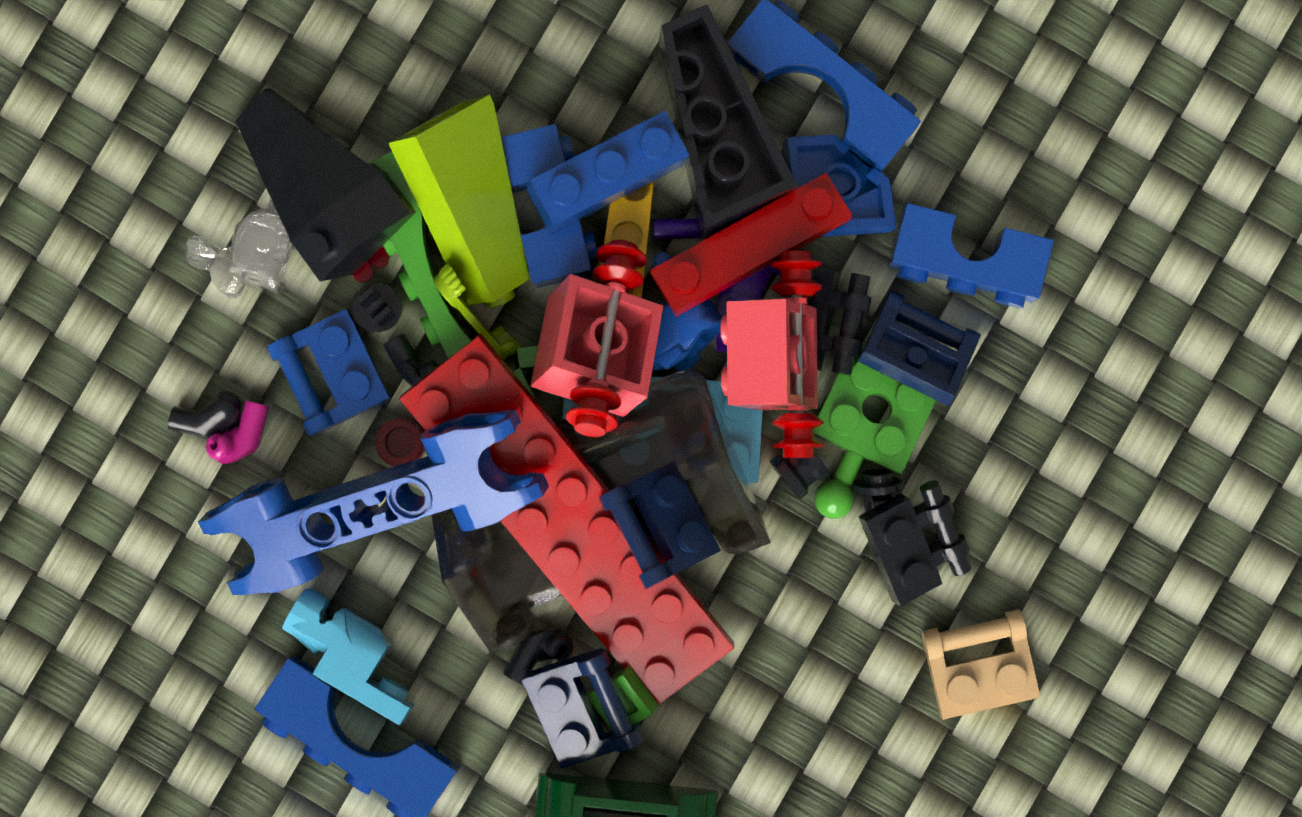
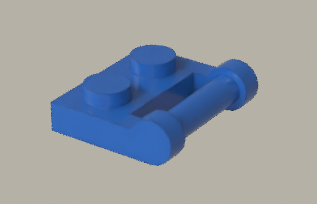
(344, 365)

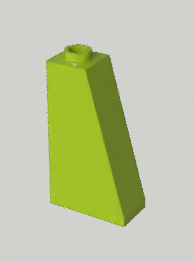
(466, 198)

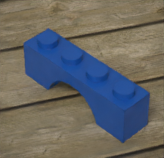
(776, 45)
(305, 708)

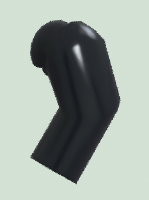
(406, 360)
(212, 419)
(538, 647)

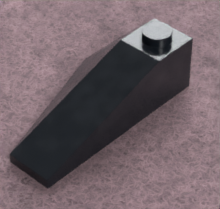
(325, 195)

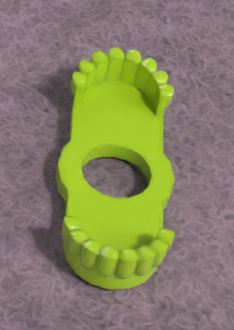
(451, 289)

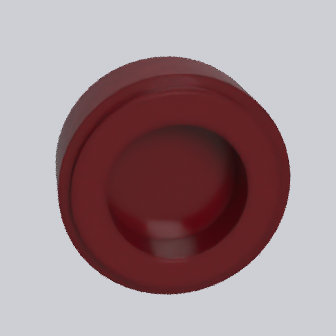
(399, 441)

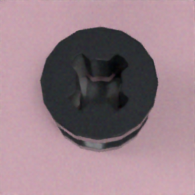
(800, 472)

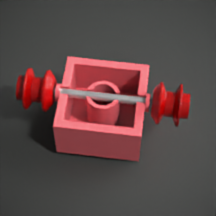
(599, 341)
(776, 354)

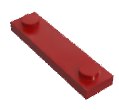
(750, 244)

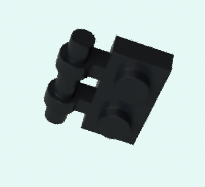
(854, 304)
(901, 547)

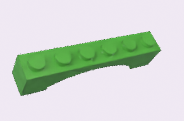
(417, 280)

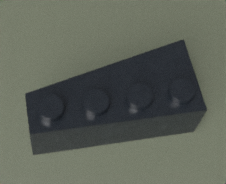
(731, 149)

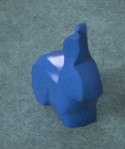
(686, 335)

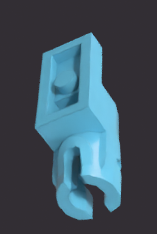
(351, 654)

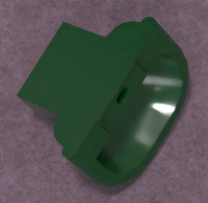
(603, 797)

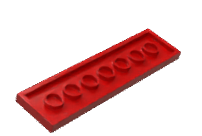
(568, 534)

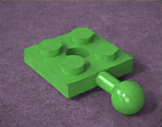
(882, 444)

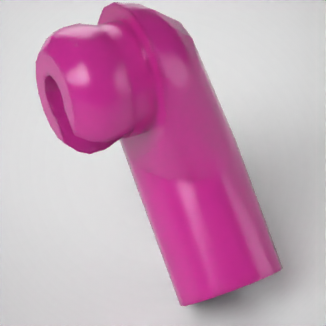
(242, 439)

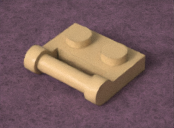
(986, 680)

